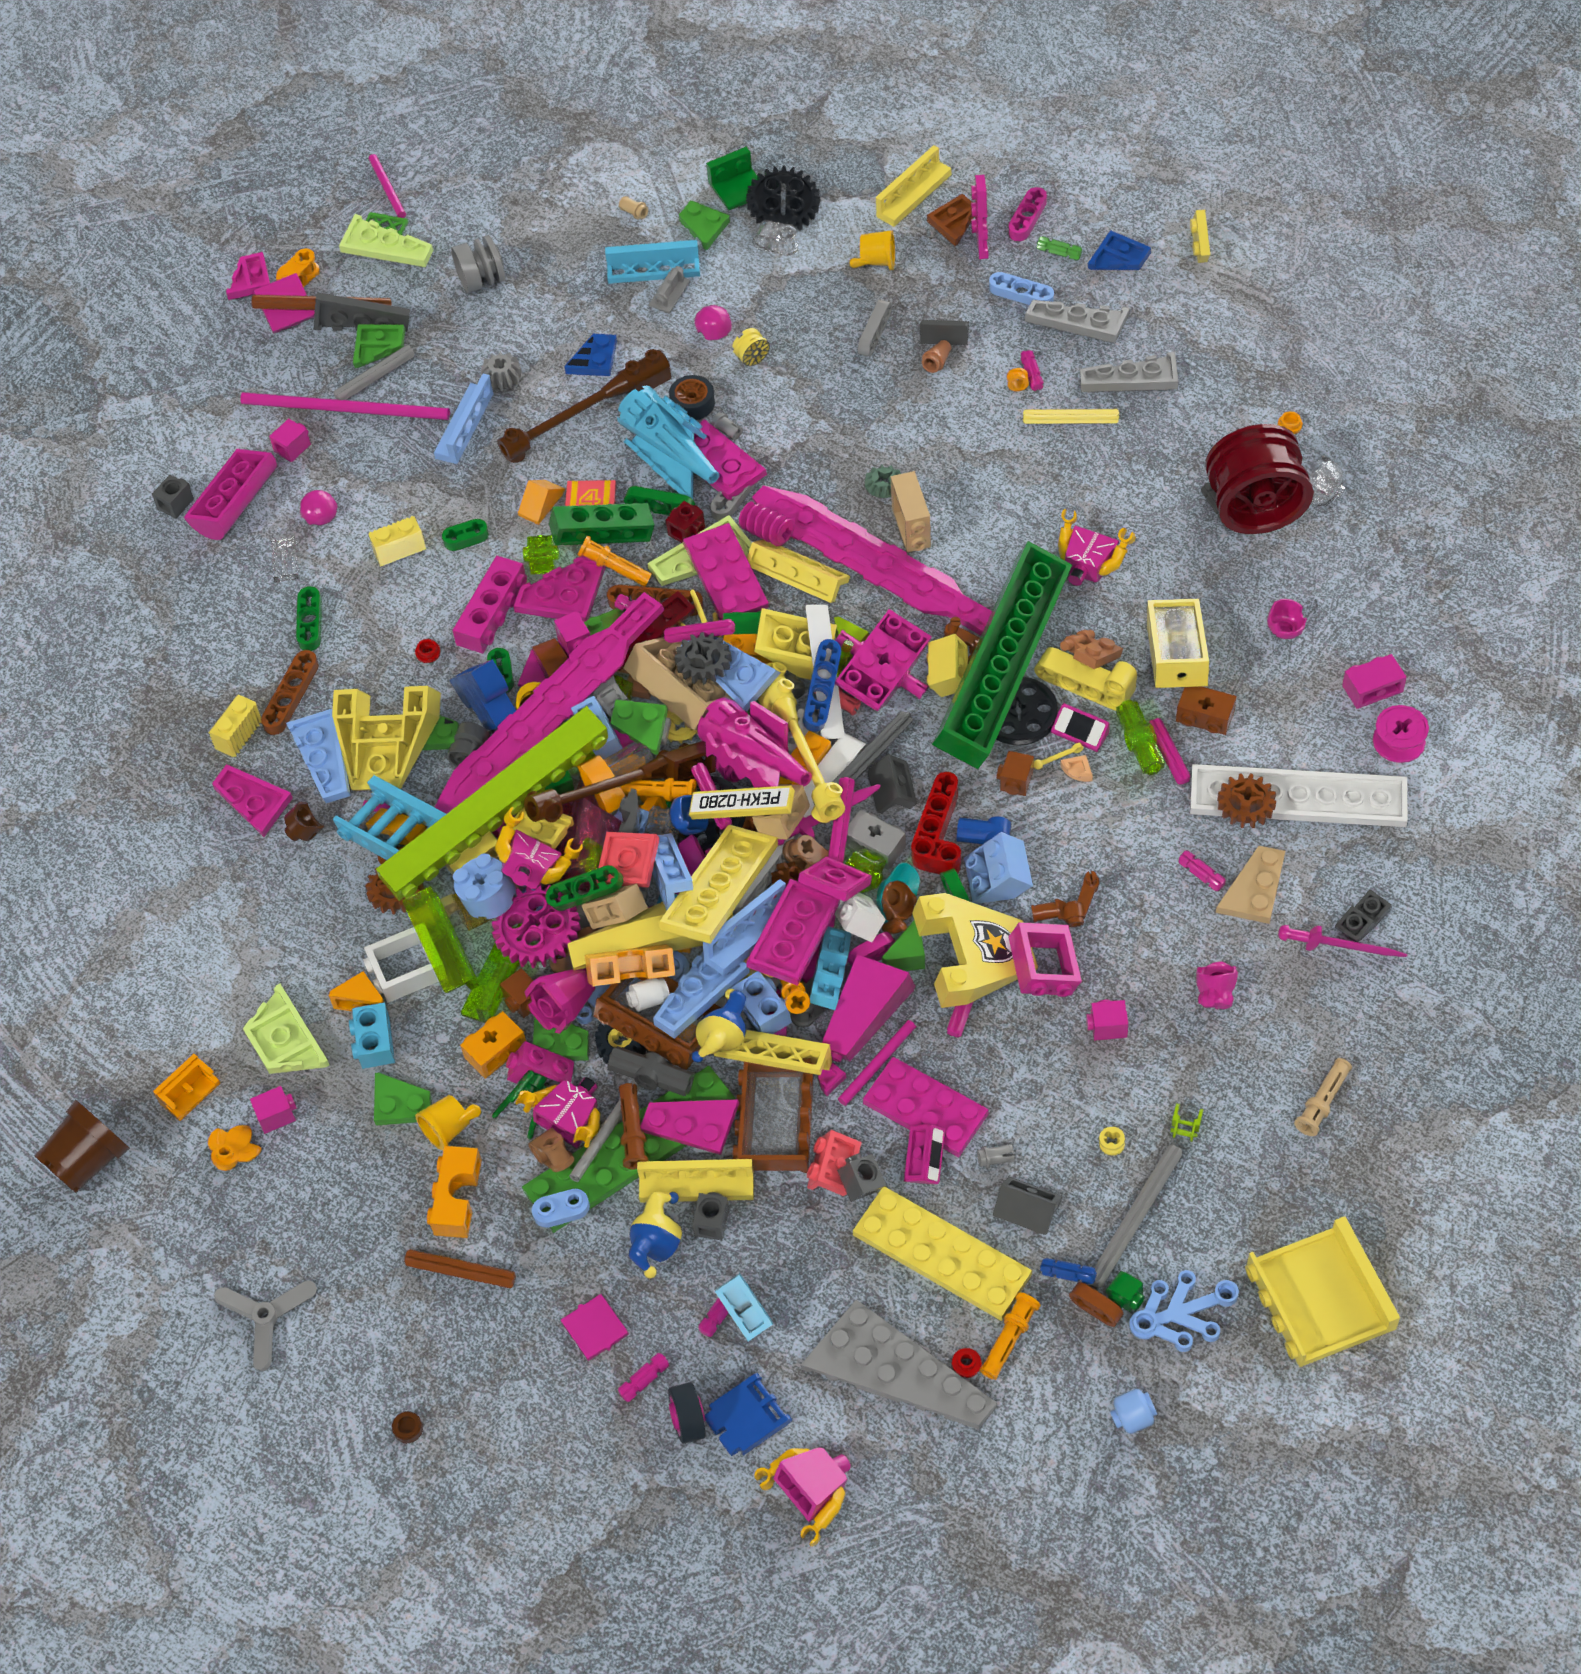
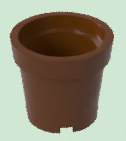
(80, 1147)

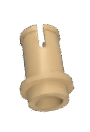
(637, 209)

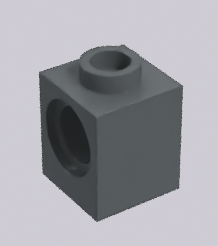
(173, 496)
(854, 1184)
(710, 1226)

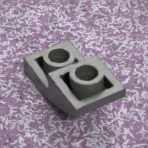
(630, 813)
(1364, 916)

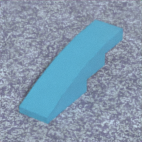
(830, 968)

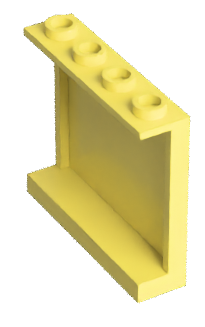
(1323, 1294)

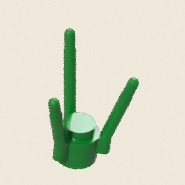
(530, 1082)

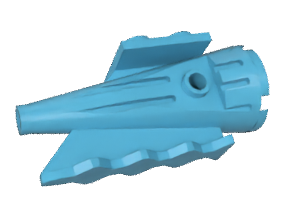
(665, 439)

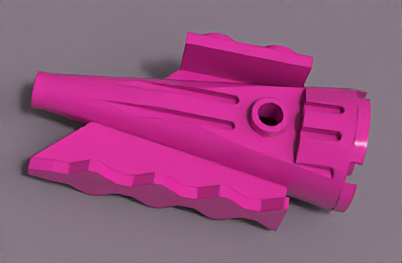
(750, 743)

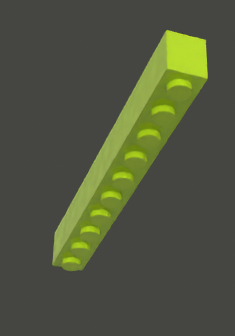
(488, 805)

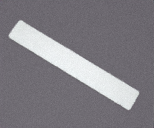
(819, 630)

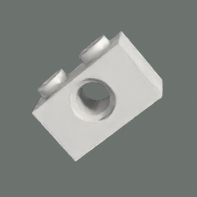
(860, 917)

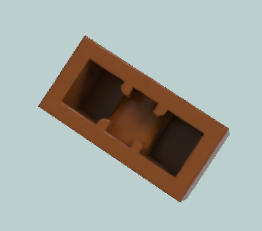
(1206, 709)

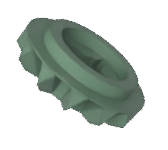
(873, 484)

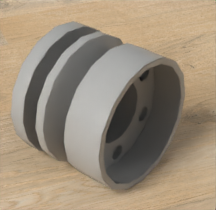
(477, 264)

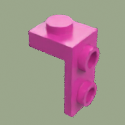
(539, 1061)

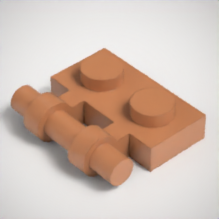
(1091, 651)

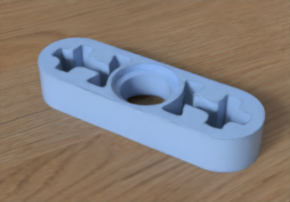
(1007, 280)

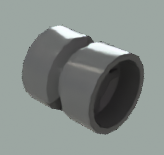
(467, 738)

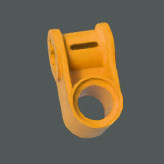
(301, 267)

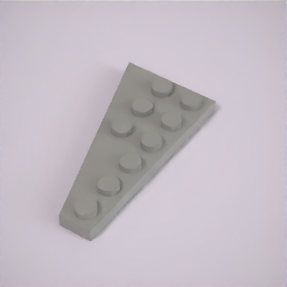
(887, 1363)

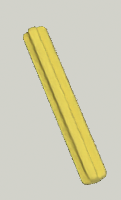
(1070, 416)

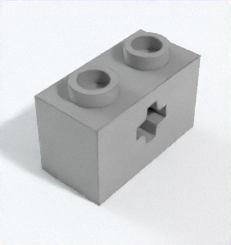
(876, 836)

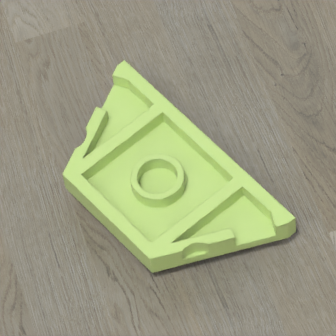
(283, 1037)

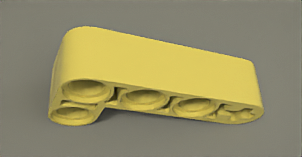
(1097, 684)

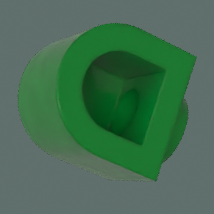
(1126, 1291)

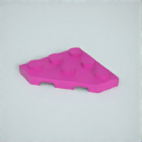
(562, 591)

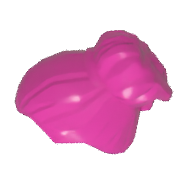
(1216, 985)

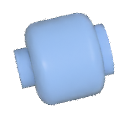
(1133, 1411)

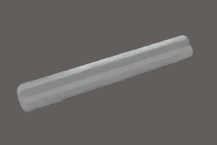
(374, 373)

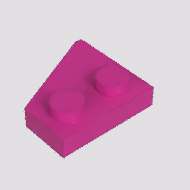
(249, 276)

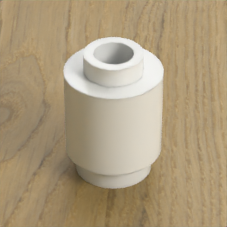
(647, 993)

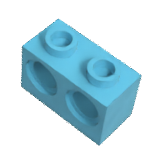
(377, 1034)
(743, 1307)

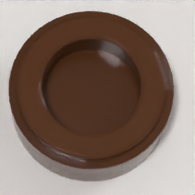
(407, 1427)

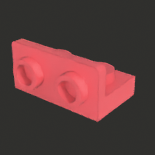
(830, 1156)

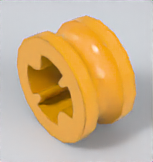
(1017, 379)

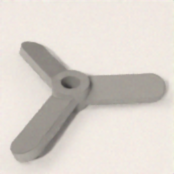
(264, 1326)

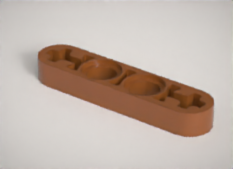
(656, 593)
(294, 693)

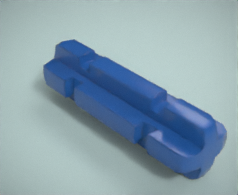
(1068, 1271)

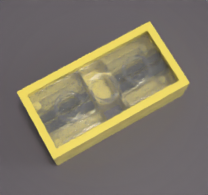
(1177, 643)

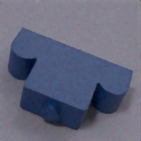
(485, 692)

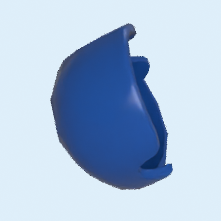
(680, 817)

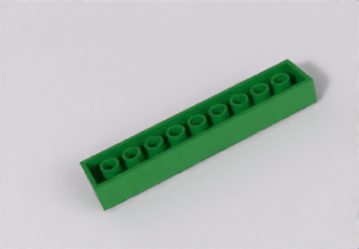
(1002, 655)

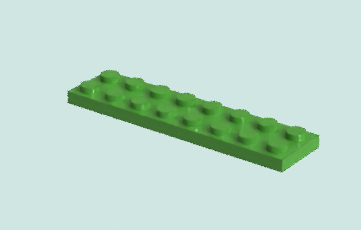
(606, 1171)

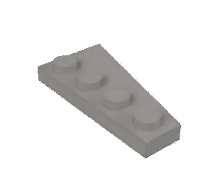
(1077, 319)
(1129, 376)

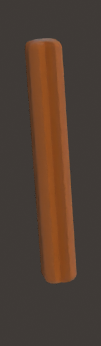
(460, 1268)

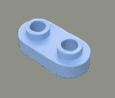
(561, 1210)

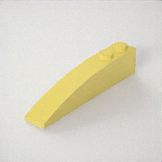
(637, 932)

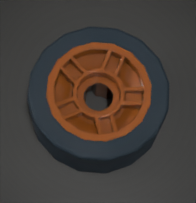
(694, 395)

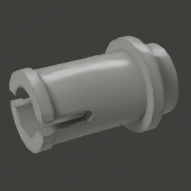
(728, 427)
(994, 1155)

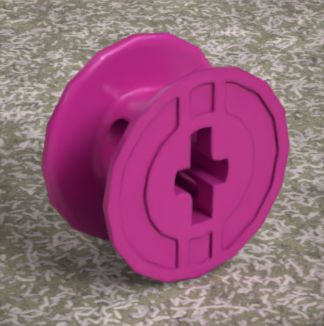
(1400, 733)

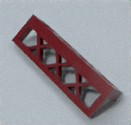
(675, 611)

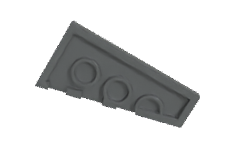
(349, 312)

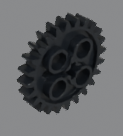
(762, 198)

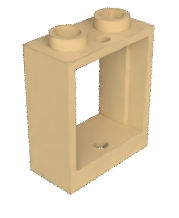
(910, 511)

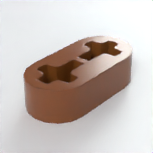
(1096, 1304)

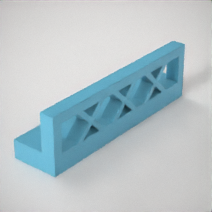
(651, 257)

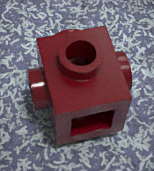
(685, 521)

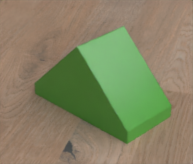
(907, 951)

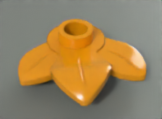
(232, 1147)

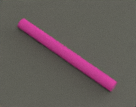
(397, 206)
(876, 1062)

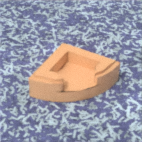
(1077, 768)

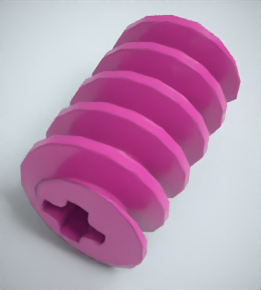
(766, 523)

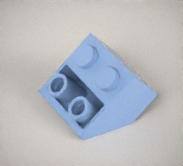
(998, 870)

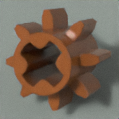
(785, 872)

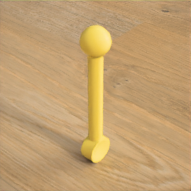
(1076, 748)

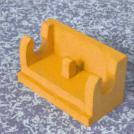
(186, 1087)

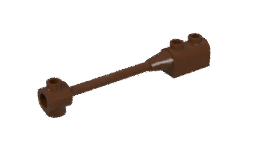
(648, 371)
(666, 765)

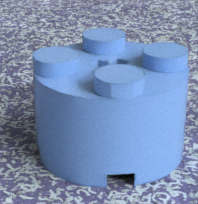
(484, 887)

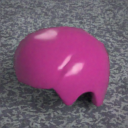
(713, 322)
(318, 507)
(1286, 619)

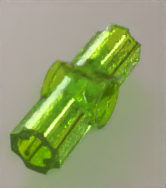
(1140, 737)

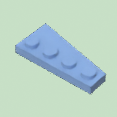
(746, 677)
(322, 753)
(695, 995)

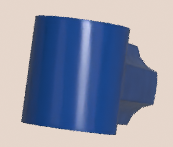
(980, 830)

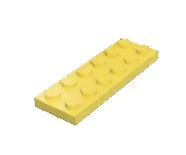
(719, 884)
(942, 1253)

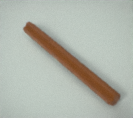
(299, 302)

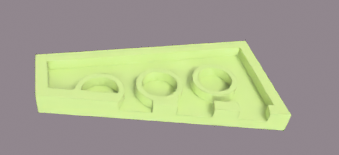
(373, 241)
(676, 563)

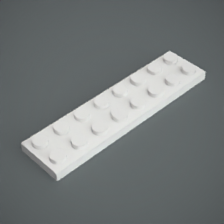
(1311, 795)

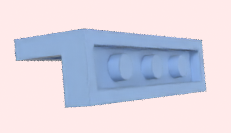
(464, 421)
(670, 870)
(737, 944)

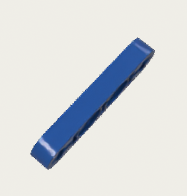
(823, 685)

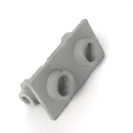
(670, 290)

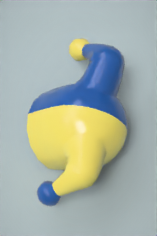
(721, 1028)
(654, 1233)

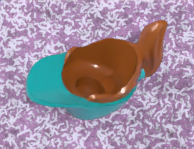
(897, 897)

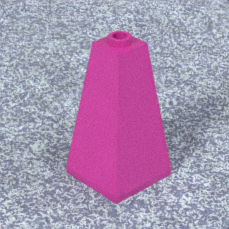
(865, 1004)

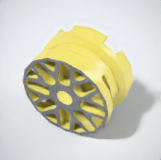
(751, 346)

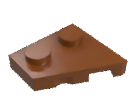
(952, 218)

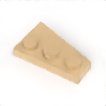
(1255, 887)

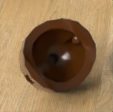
(301, 823)

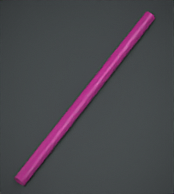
(345, 406)

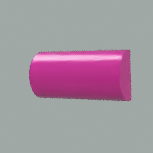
(230, 492)

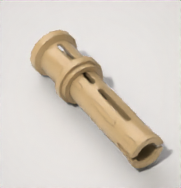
(1318, 1106)

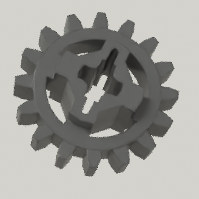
(703, 658)

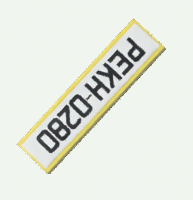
(741, 802)

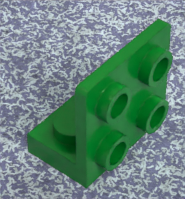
(731, 177)

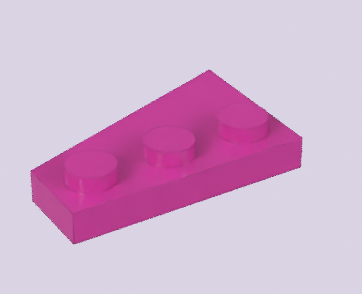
(979, 210)
(252, 797)
(692, 1122)

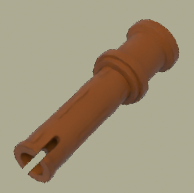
(633, 1138)

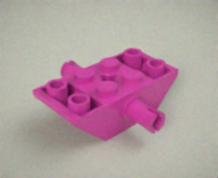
(884, 661)

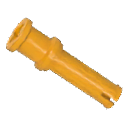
(605, 557)
(668, 789)
(793, 995)
(1015, 1324)

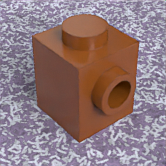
(1016, 773)
(514, 992)

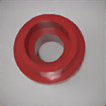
(425, 646)
(966, 1370)

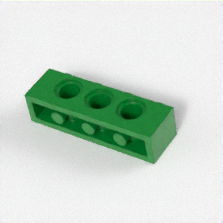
(602, 523)

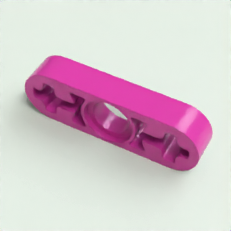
(1027, 206)

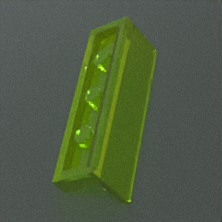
(440, 940)
(487, 997)

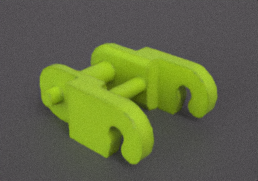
(1176, 1121)

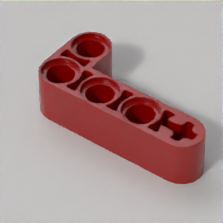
(938, 821)

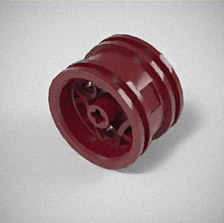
(1259, 479)

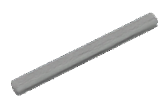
(1136, 1214)

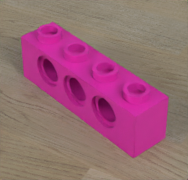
(489, 604)

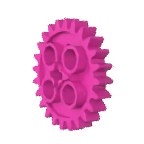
(535, 928)

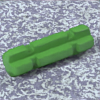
(1059, 248)

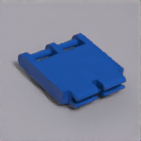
(745, 1416)

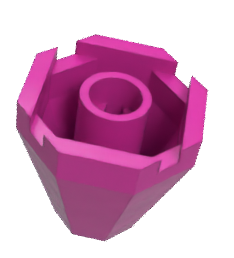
(559, 998)

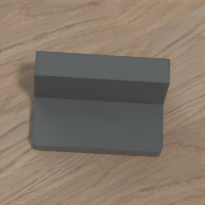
(951, 331)
(894, 783)
(1026, 1205)

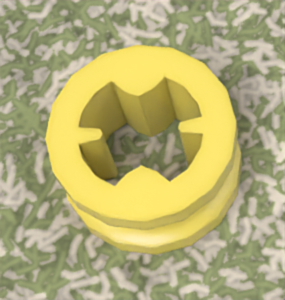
(1111, 1148)

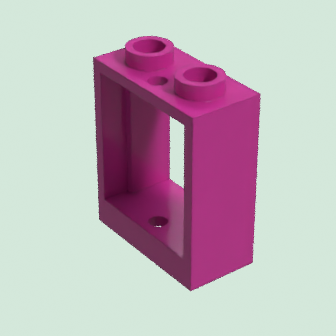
(1044, 936)

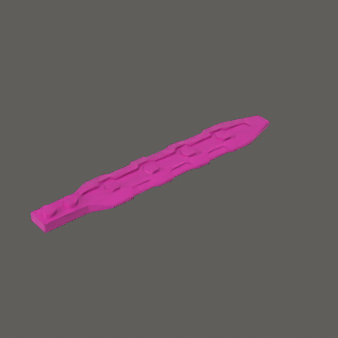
(874, 559)
(551, 702)

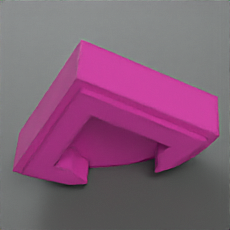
(831, 1079)

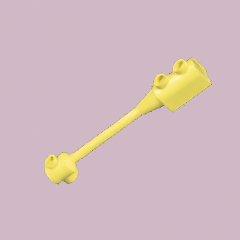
(781, 701)

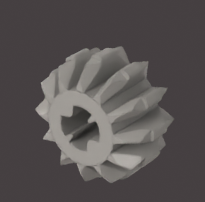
(503, 370)

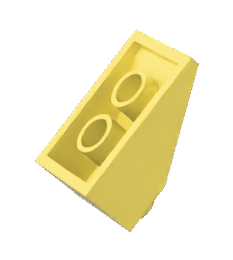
(786, 641)

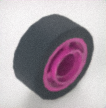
(686, 1412)

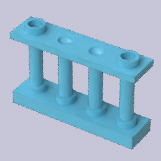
(399, 803)

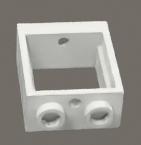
(403, 984)

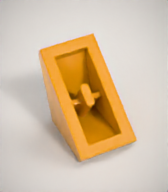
(539, 499)
(355, 993)

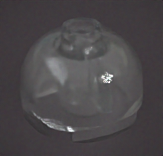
(1326, 481)

